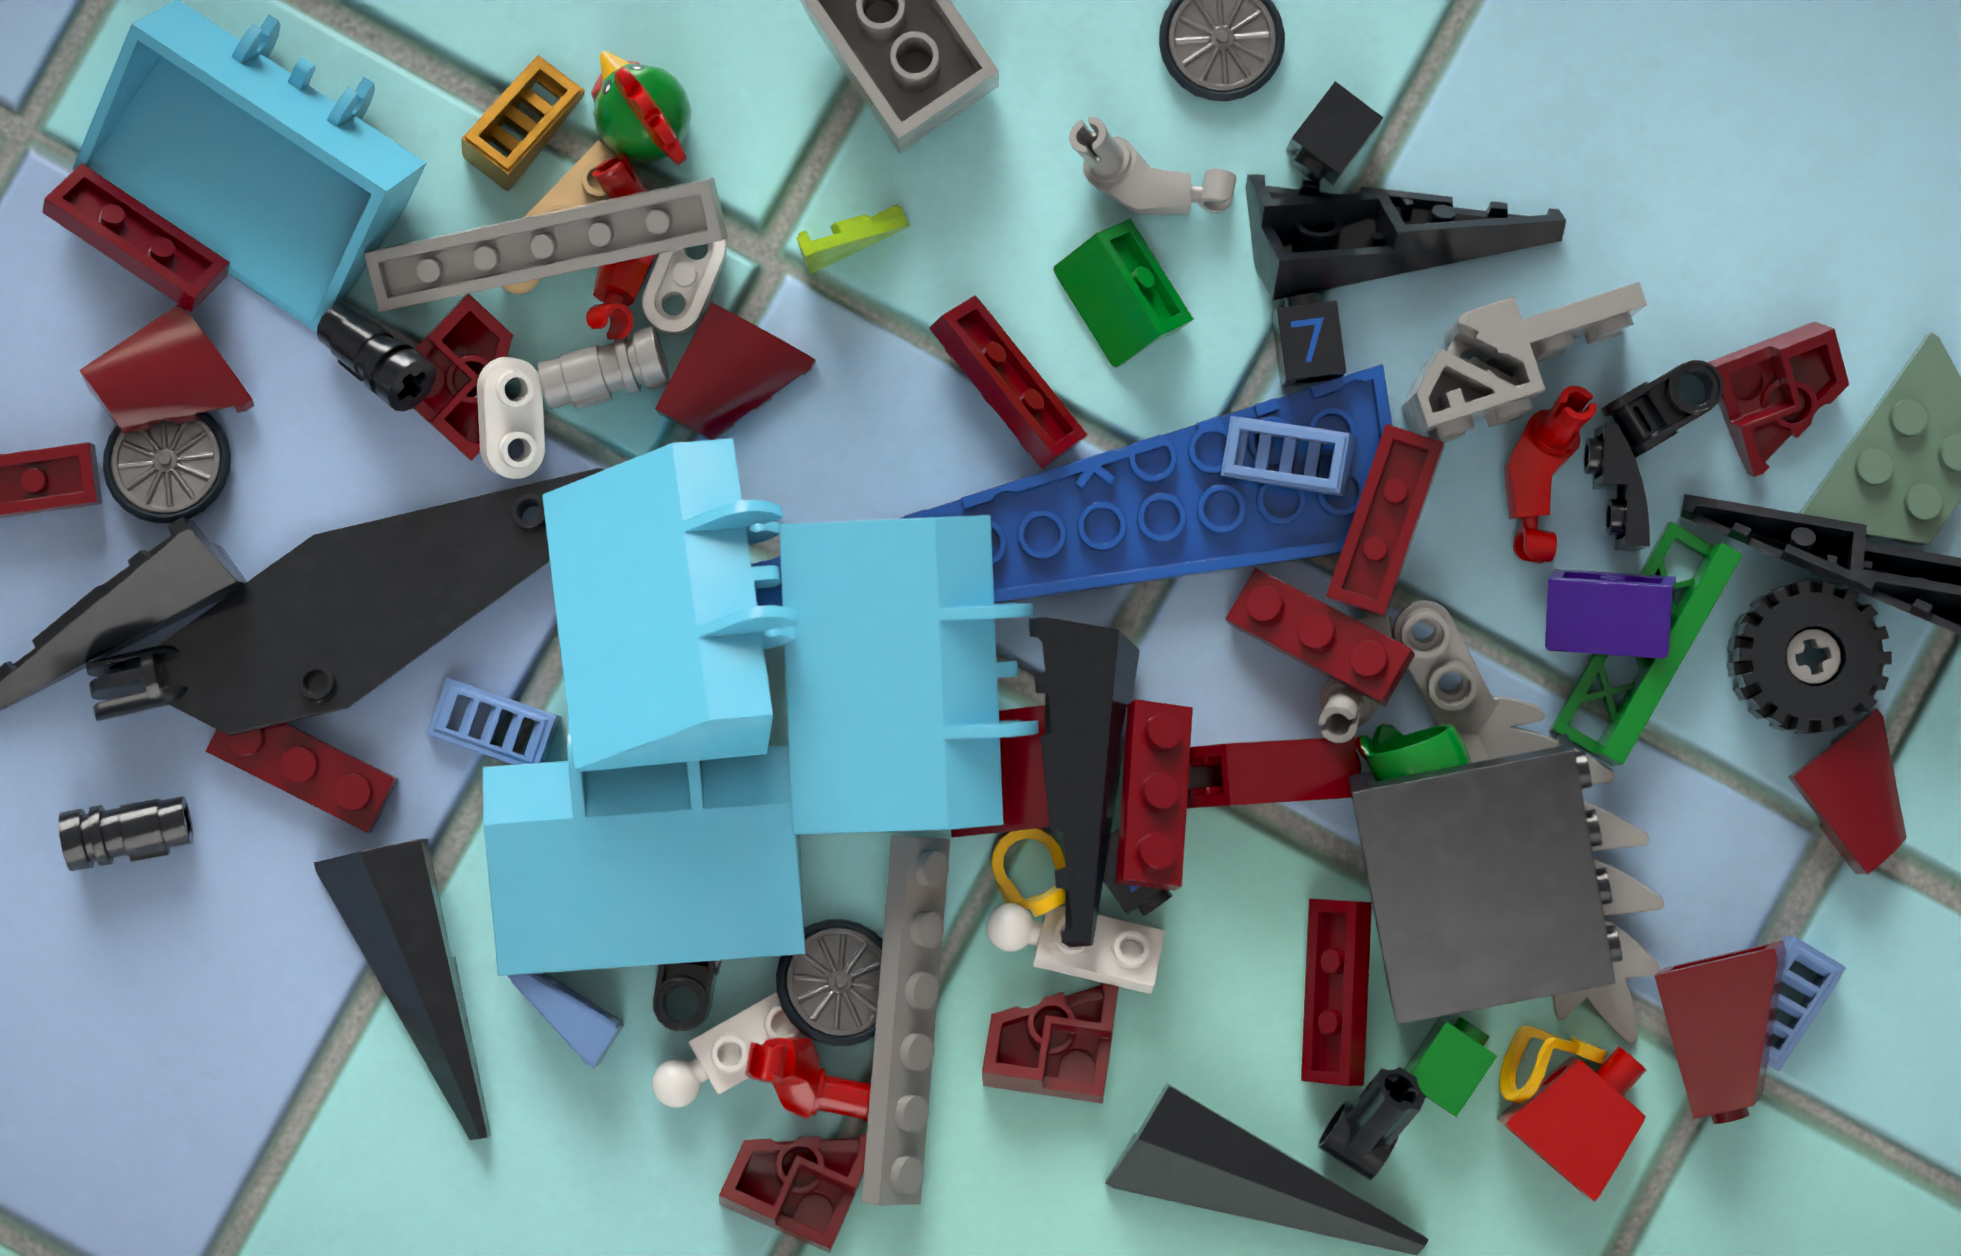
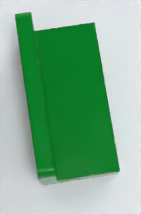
(1121, 292)

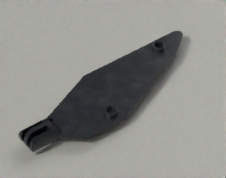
(335, 615)

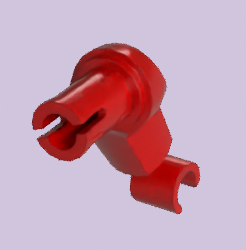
(621, 281)
(1538, 454)
(800, 1081)

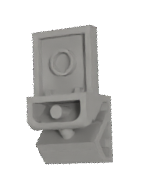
(1504, 359)

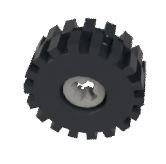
(1789, 693)

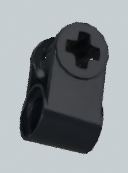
(1655, 409)
(695, 975)

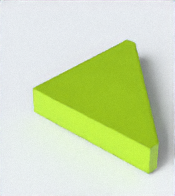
(850, 237)

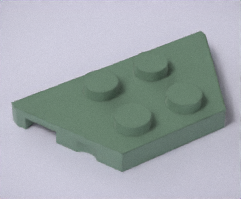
(1905, 457)

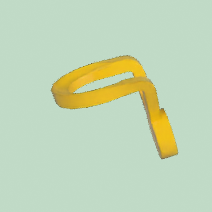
(1040, 903)
(1517, 1048)

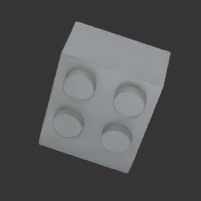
(906, 60)

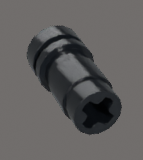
(374, 357)
(134, 830)

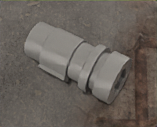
(596, 372)

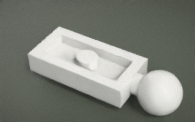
(1120, 956)
(722, 1053)

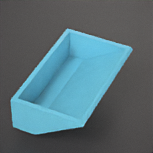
(250, 157)
(664, 609)
(894, 675)
(642, 863)

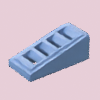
(1340, 466)
(540, 739)
(1815, 996)
(576, 1019)

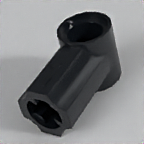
(1368, 1129)

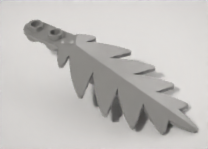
(1490, 733)

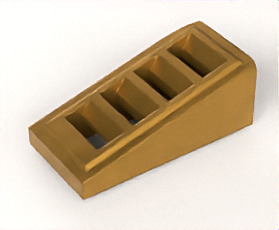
(521, 154)

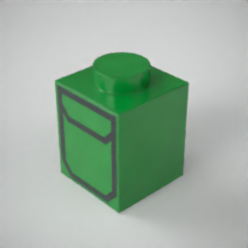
(1451, 1063)

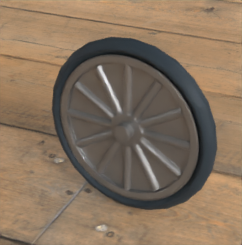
(1221, 46)
(167, 468)
(833, 985)

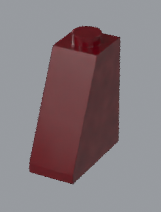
(1270, 772)
(1723, 1026)

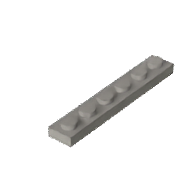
(546, 244)
(905, 1021)

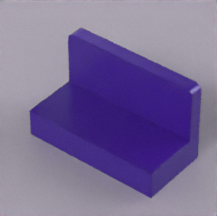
(1609, 613)

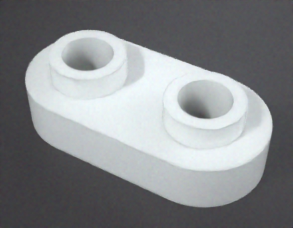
(684, 277)
(507, 419)

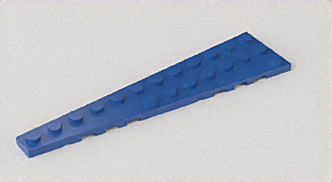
(1166, 507)

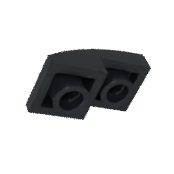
(1616, 469)

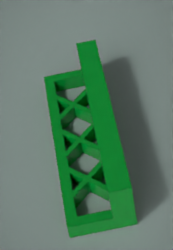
(1654, 673)

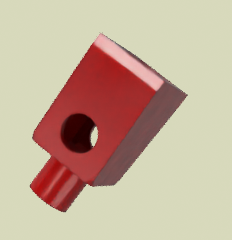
(1581, 1119)

